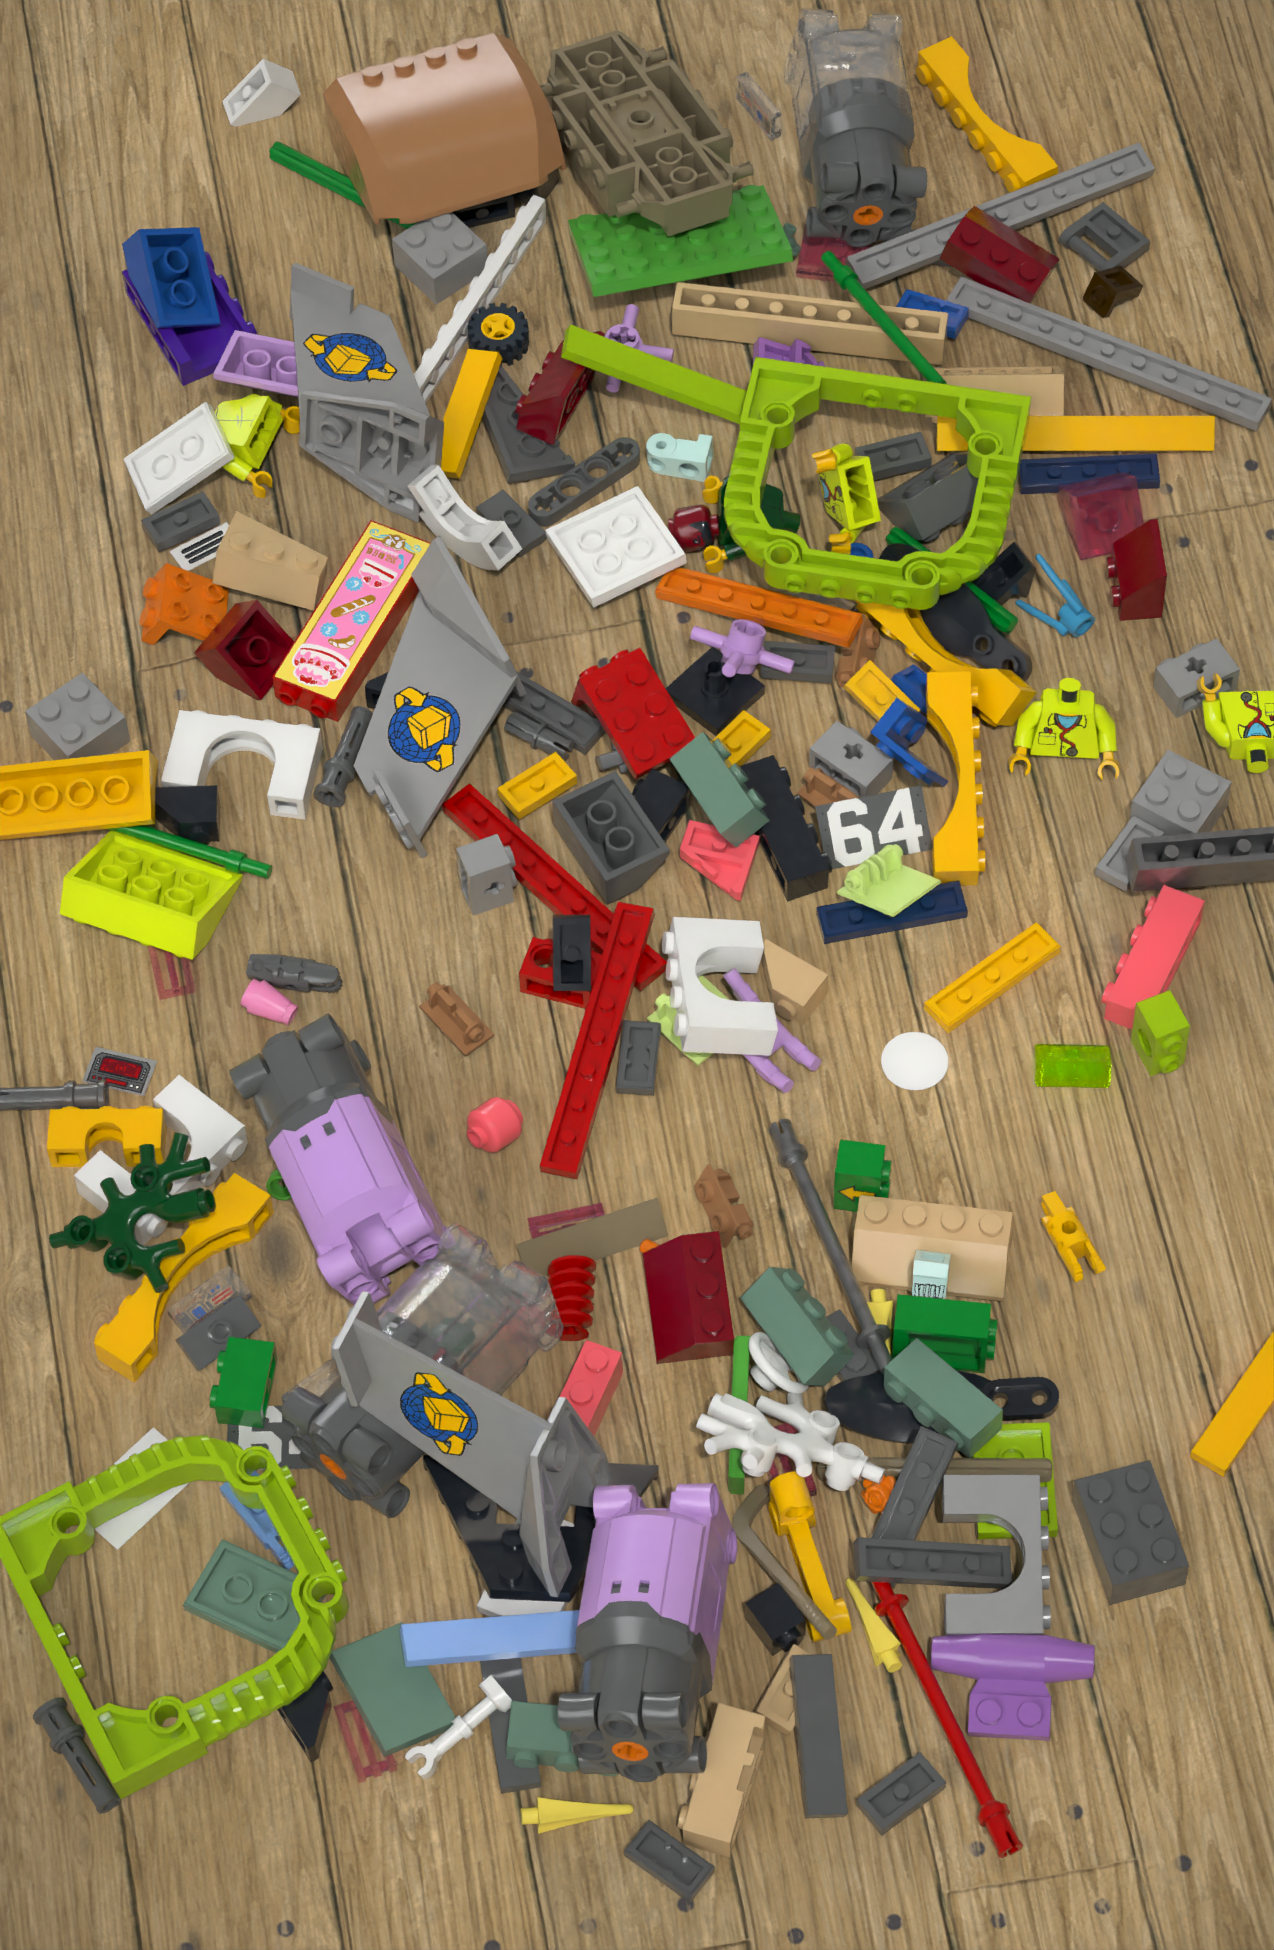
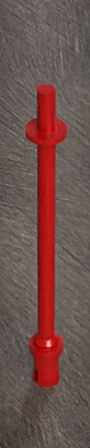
(992, 1813)

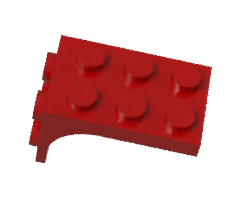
(634, 711)

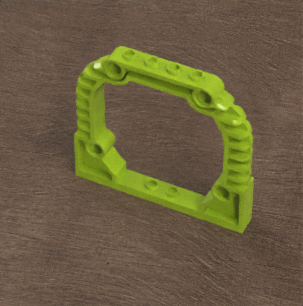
(787, 392)
(132, 1740)

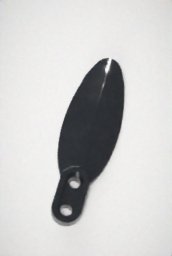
(962, 622)
(868, 1409)

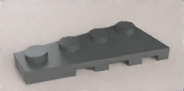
(519, 453)

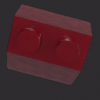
(1138, 573)
(246, 649)

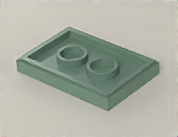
(246, 1597)
(394, 1700)

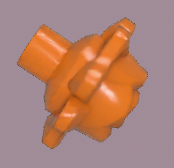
(876, 1494)

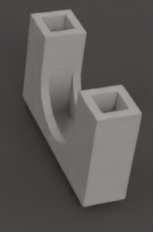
(1016, 1506)

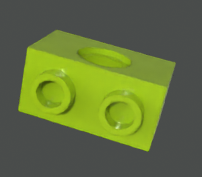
(1160, 1033)

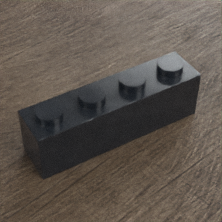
(787, 838)

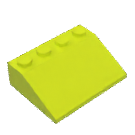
(148, 894)

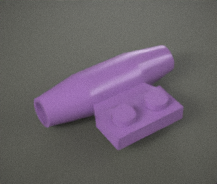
(1012, 1678)

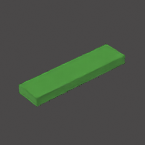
(740, 1385)

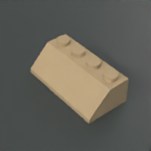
(1042, 383)
(893, 1229)

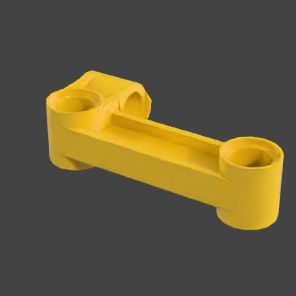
(793, 1516)

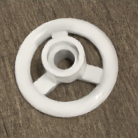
(771, 1367)

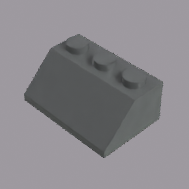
(932, 498)
(609, 836)

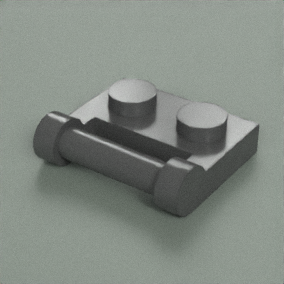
(1110, 233)

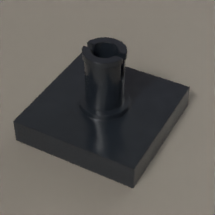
(710, 695)

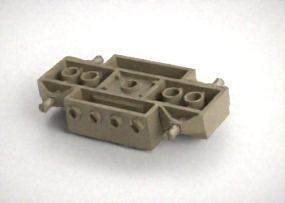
(641, 133)

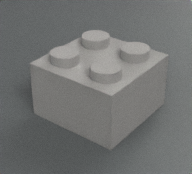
(439, 255)
(77, 722)
(1181, 797)

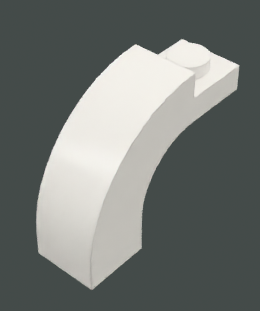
(463, 531)

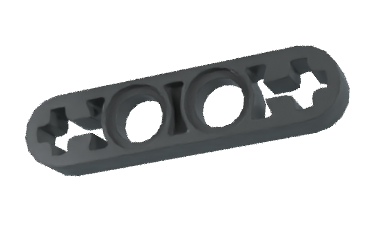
(587, 484)

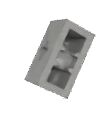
(1178, 676)
(851, 760)
(486, 874)

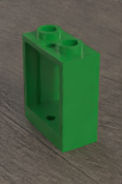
(951, 1328)

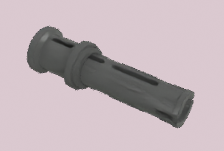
(333, 779)
(56, 1097)
(69, 1738)

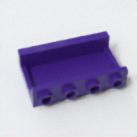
(195, 350)

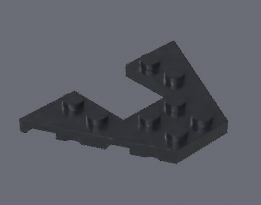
(497, 1547)

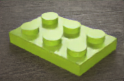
(1021, 1441)

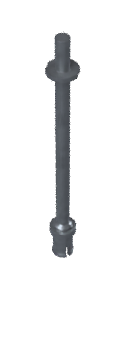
(792, 1156)

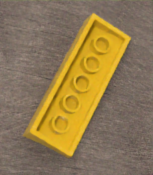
(77, 794)

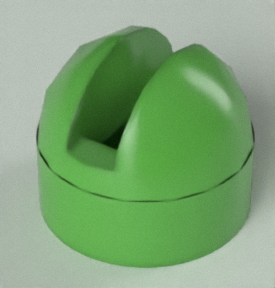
(276, 1190)

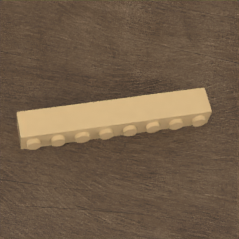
(819, 322)

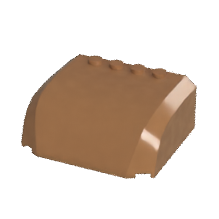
(443, 129)

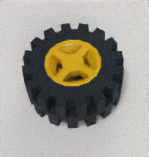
(491, 324)

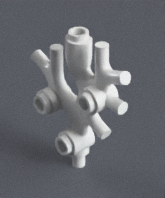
(746, 1428)

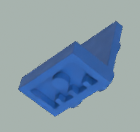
(899, 729)

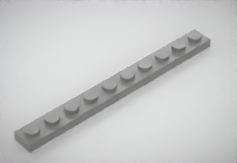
(1013, 210)
(1111, 354)

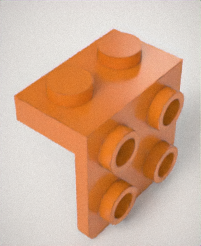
(181, 603)

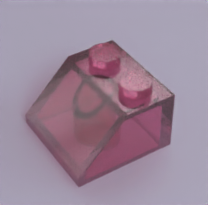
(1100, 512)

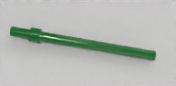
(847, 279)
(233, 861)

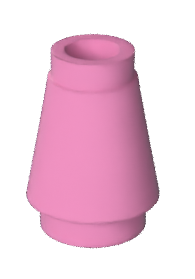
(268, 1002)

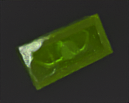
(1072, 1065)

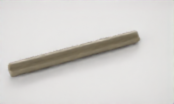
(968, 1466)

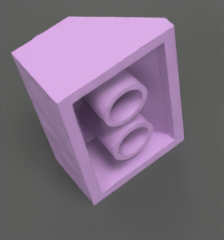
(259, 364)

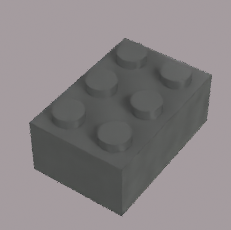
(1130, 1532)

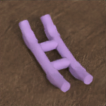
(784, 1038)

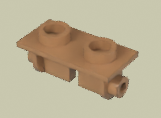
(862, 650)
(823, 789)
(455, 1019)
(716, 1193)

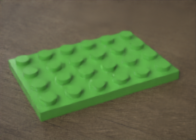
(638, 253)

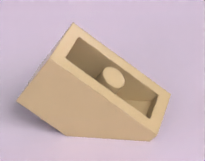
(792, 983)

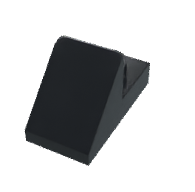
(1007, 575)
(572, 952)

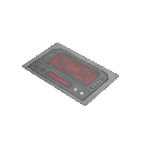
(121, 1070)

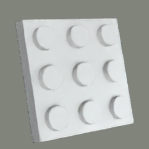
(615, 546)

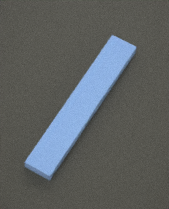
(489, 1638)

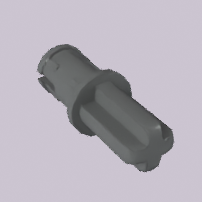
(538, 735)

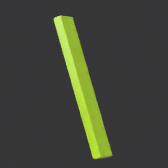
(653, 373)

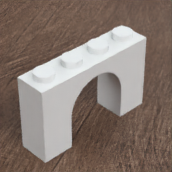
(205, 738)
(703, 1019)
(211, 1135)

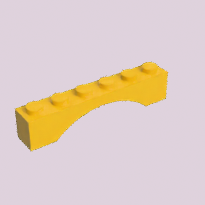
(1016, 160)
(1000, 691)
(950, 713)
(131, 1338)

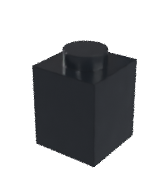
(775, 1620)

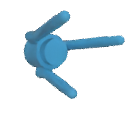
(1073, 614)

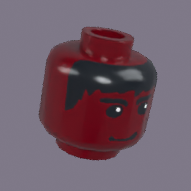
(694, 527)

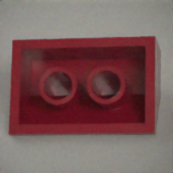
(998, 256)
(553, 396)
(689, 1299)

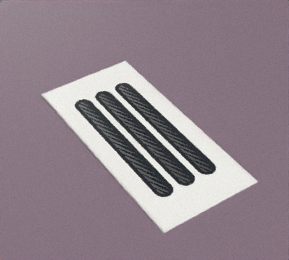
(200, 548)

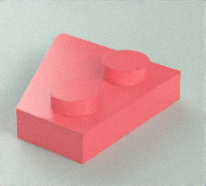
(718, 858)

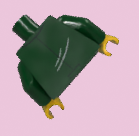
(771, 506)

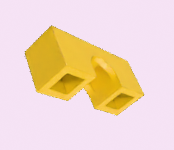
(77, 1131)

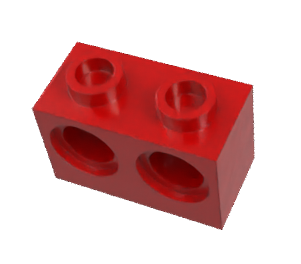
(539, 980)

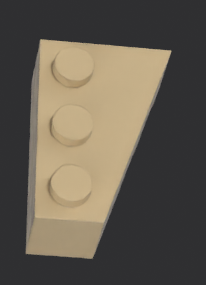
(269, 564)
(724, 1788)

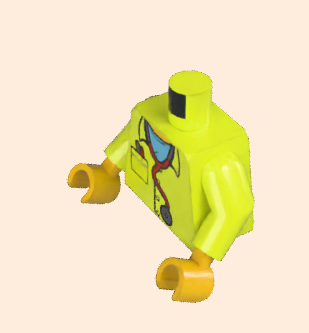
(250, 429)
(847, 493)
(1240, 723)
(1066, 725)

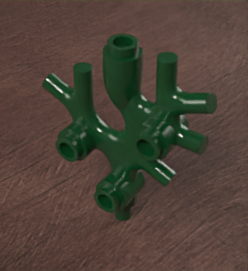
(152, 1196)

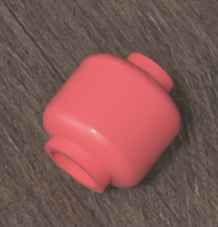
(494, 1124)

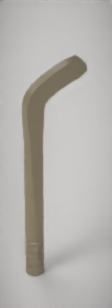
(742, 1525)

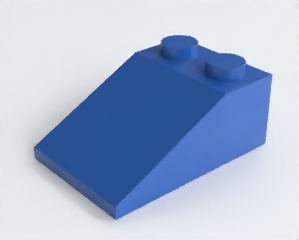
(172, 276)

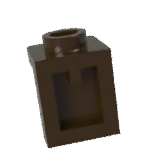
(1110, 287)

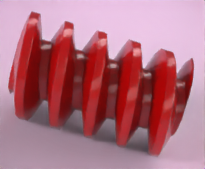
(571, 1286)

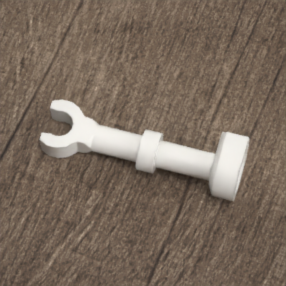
(461, 1727)

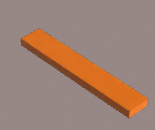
(760, 606)

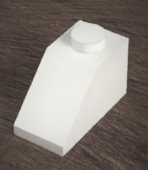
(261, 94)

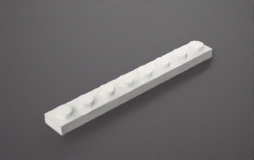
(481, 293)

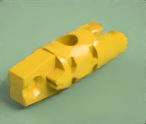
(1069, 1236)

